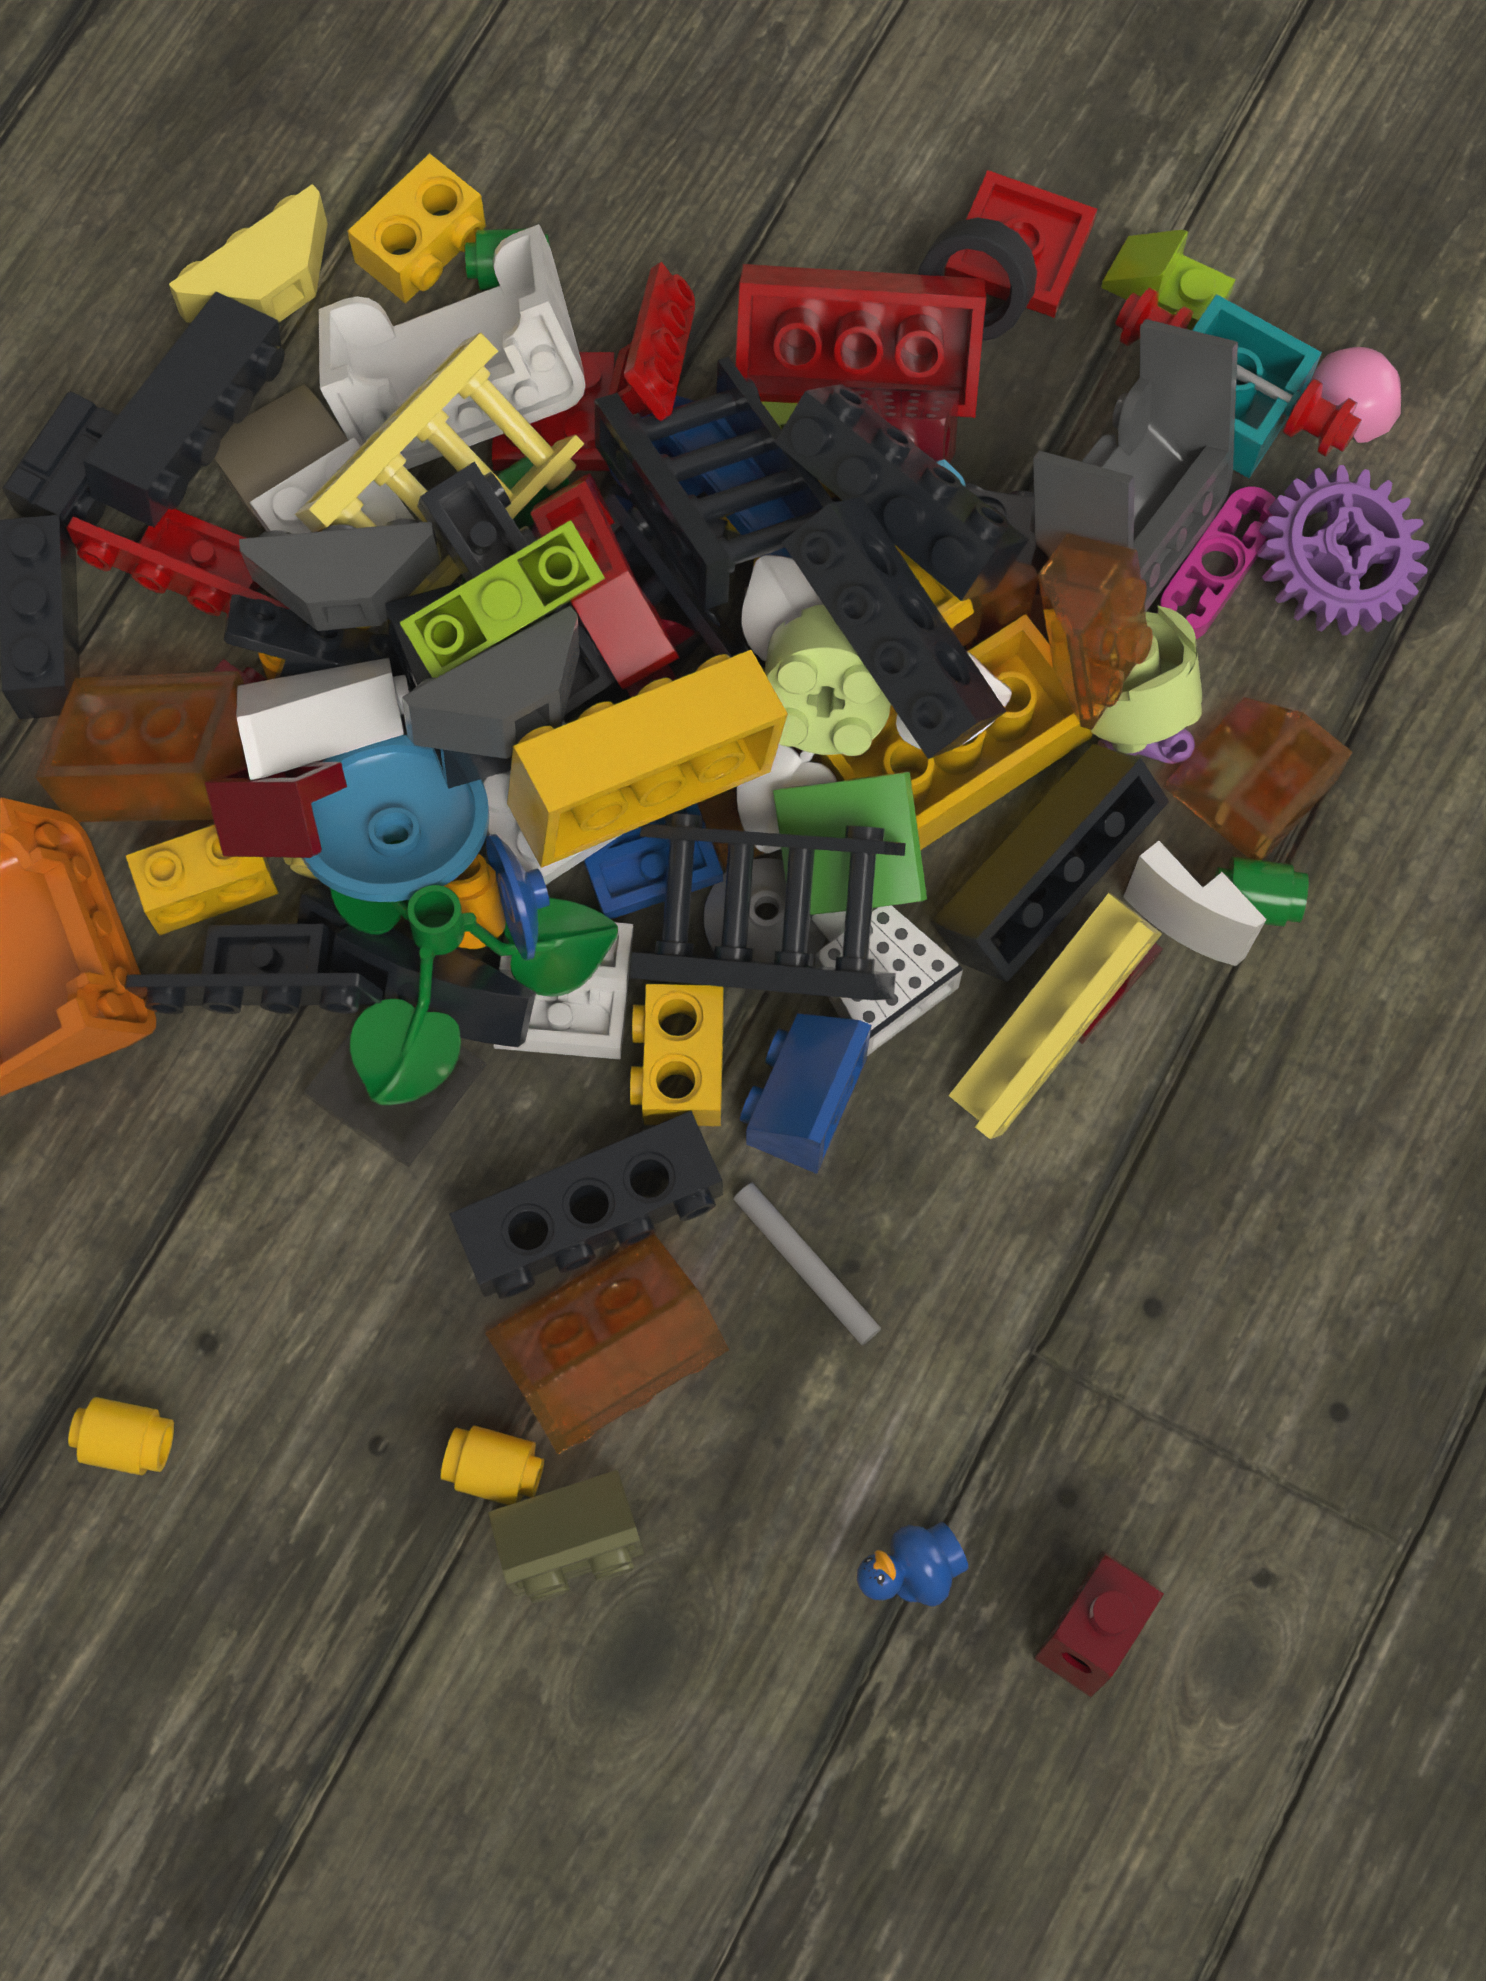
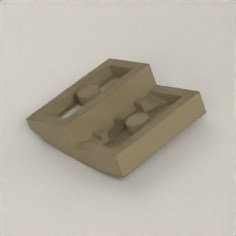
(276, 444)

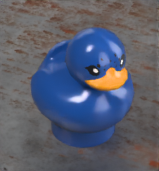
(918, 1566)

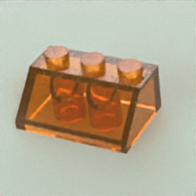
(143, 746)
(607, 1342)

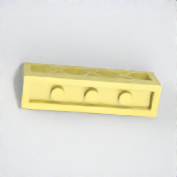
(1054, 1015)

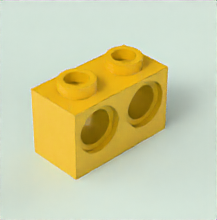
(407, 222)
(193, 881)
(693, 1055)

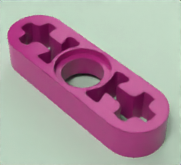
(1220, 538)

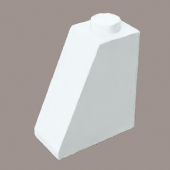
(318, 715)

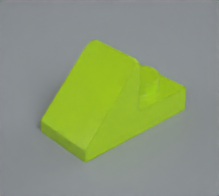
(1159, 263)

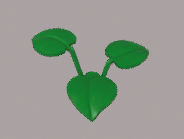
(412, 1051)

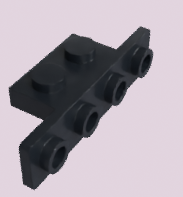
(283, 634)
(263, 967)

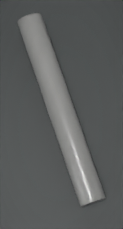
(807, 1263)

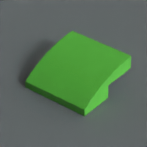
(865, 802)

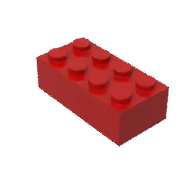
(859, 330)

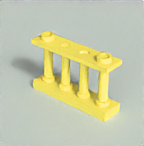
(423, 418)

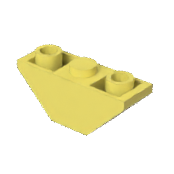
(262, 266)

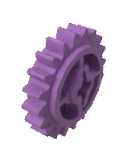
(1327, 567)

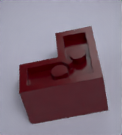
(272, 812)

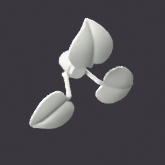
(779, 595)

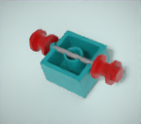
(1270, 380)

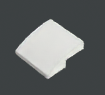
(1206, 919)
(589, 1018)

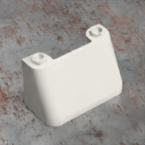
(376, 366)

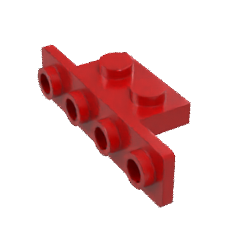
(652, 363)
(175, 556)

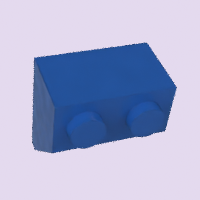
(807, 1088)

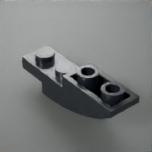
(474, 994)

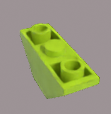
(502, 600)

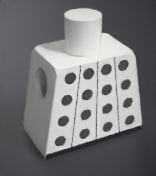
(921, 968)

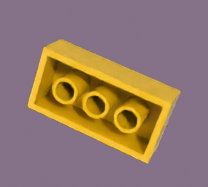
(1010, 751)
(644, 756)

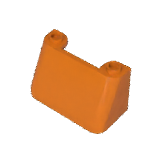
(59, 952)

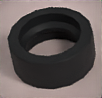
(1001, 244)

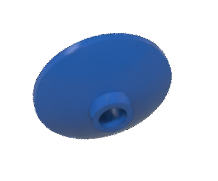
(520, 895)

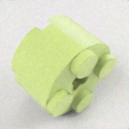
(823, 687)
(1160, 692)

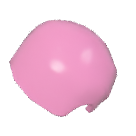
(1366, 379)

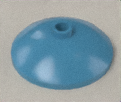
(393, 796)

